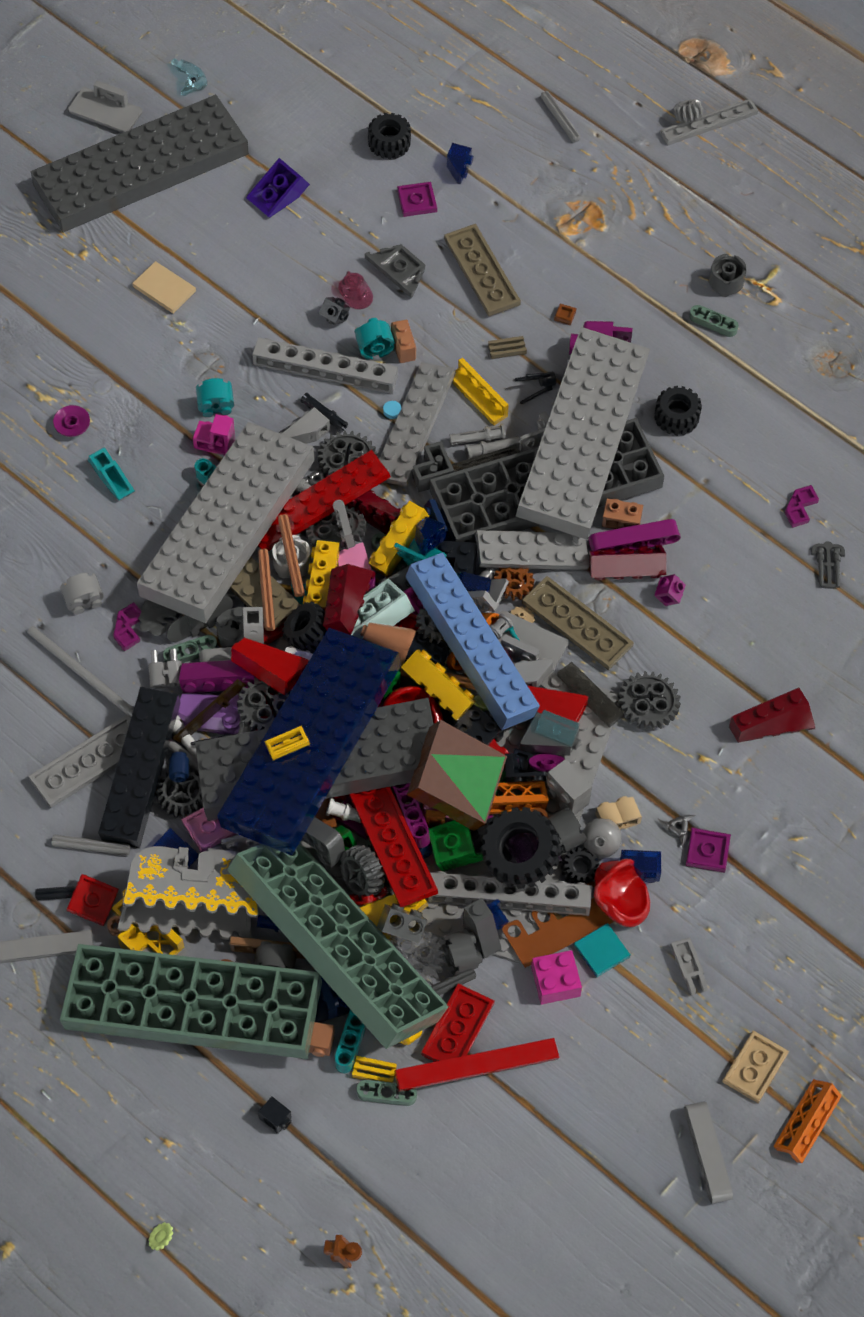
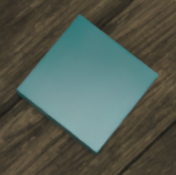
(602, 950)

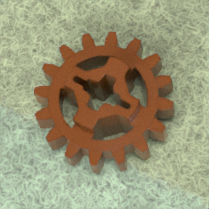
(516, 580)

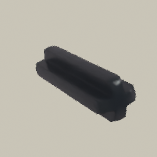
(54, 893)

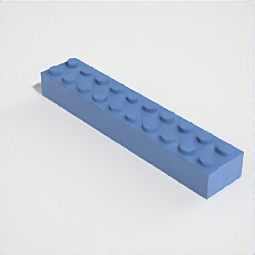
(472, 641)

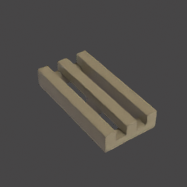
(506, 345)

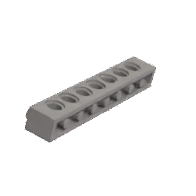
(338, 369)
(519, 900)

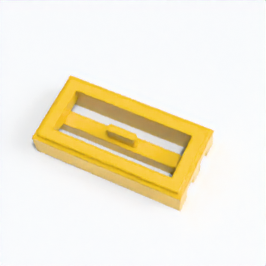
(288, 745)
(373, 1062)

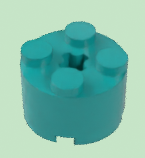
(374, 338)
(215, 397)

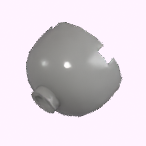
(602, 837)

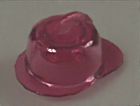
(355, 291)

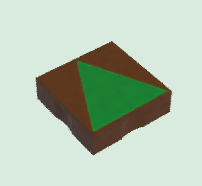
(457, 775)

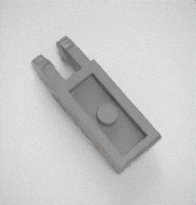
(343, 522)
(689, 964)

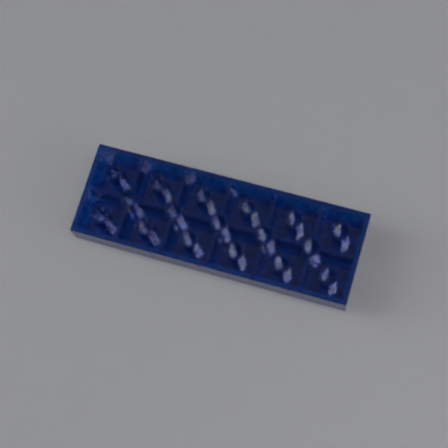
(333, 705)

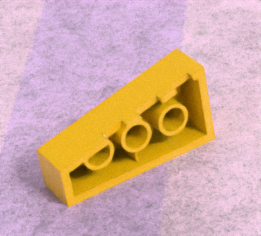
(438, 683)

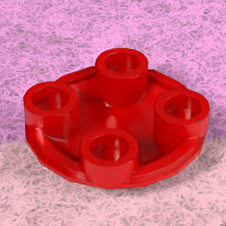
(369, 899)

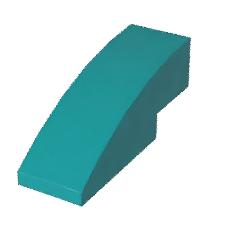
(110, 474)

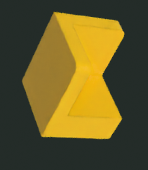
(132, 940)

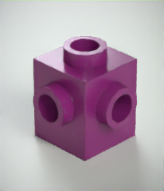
(670, 590)

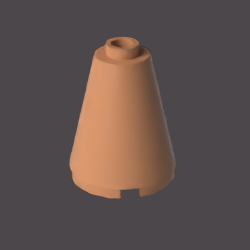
(390, 637)

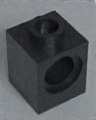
(275, 1115)

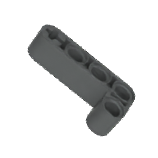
(326, 841)

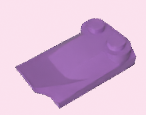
(223, 722)

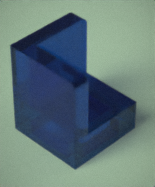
(499, 918)

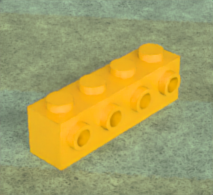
(401, 532)
(325, 558)

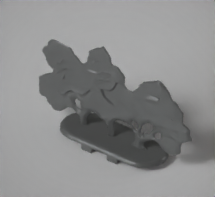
(154, 615)

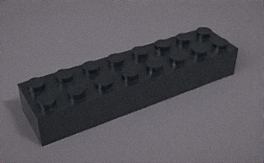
(139, 767)

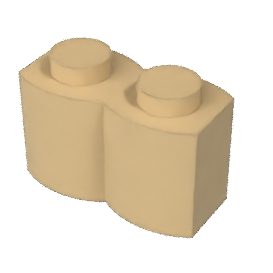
(622, 812)

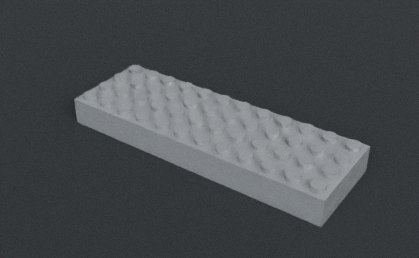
(583, 433)
(226, 522)

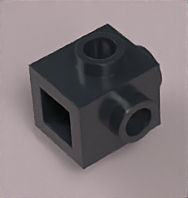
(334, 310)

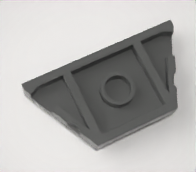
(399, 266)

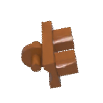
(342, 1250)

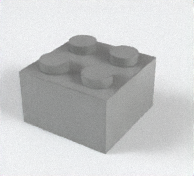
(568, 787)

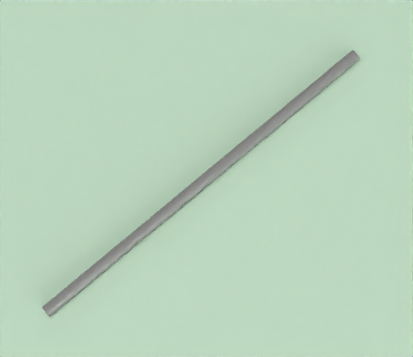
(98, 685)

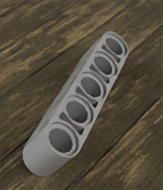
(708, 1152)

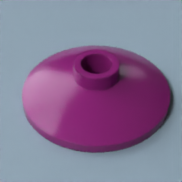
(71, 415)
(545, 762)

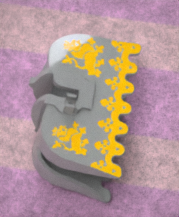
(171, 895)

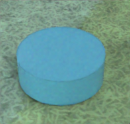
(391, 409)

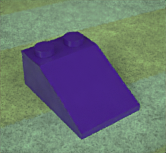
(277, 189)

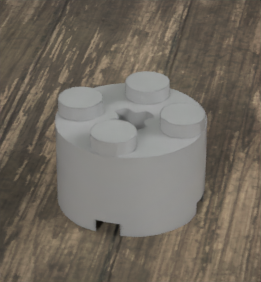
(82, 592)

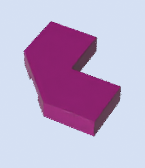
(795, 510)
(123, 632)

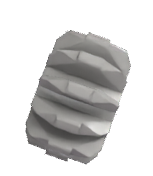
(688, 110)

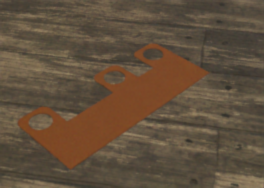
(555, 933)

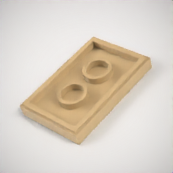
(164, 287)
(755, 1066)

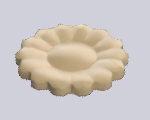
(523, 613)

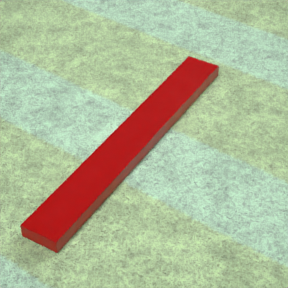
(476, 1064)

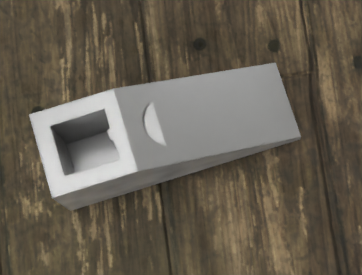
(309, 427)
(253, 623)

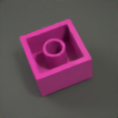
(556, 977)

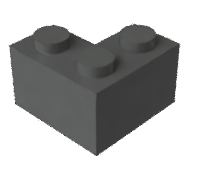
(435, 465)

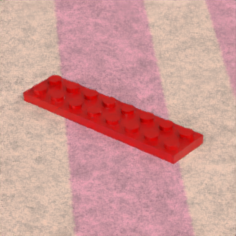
(318, 499)
(394, 845)

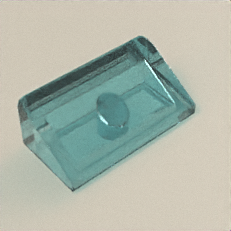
(557, 727)

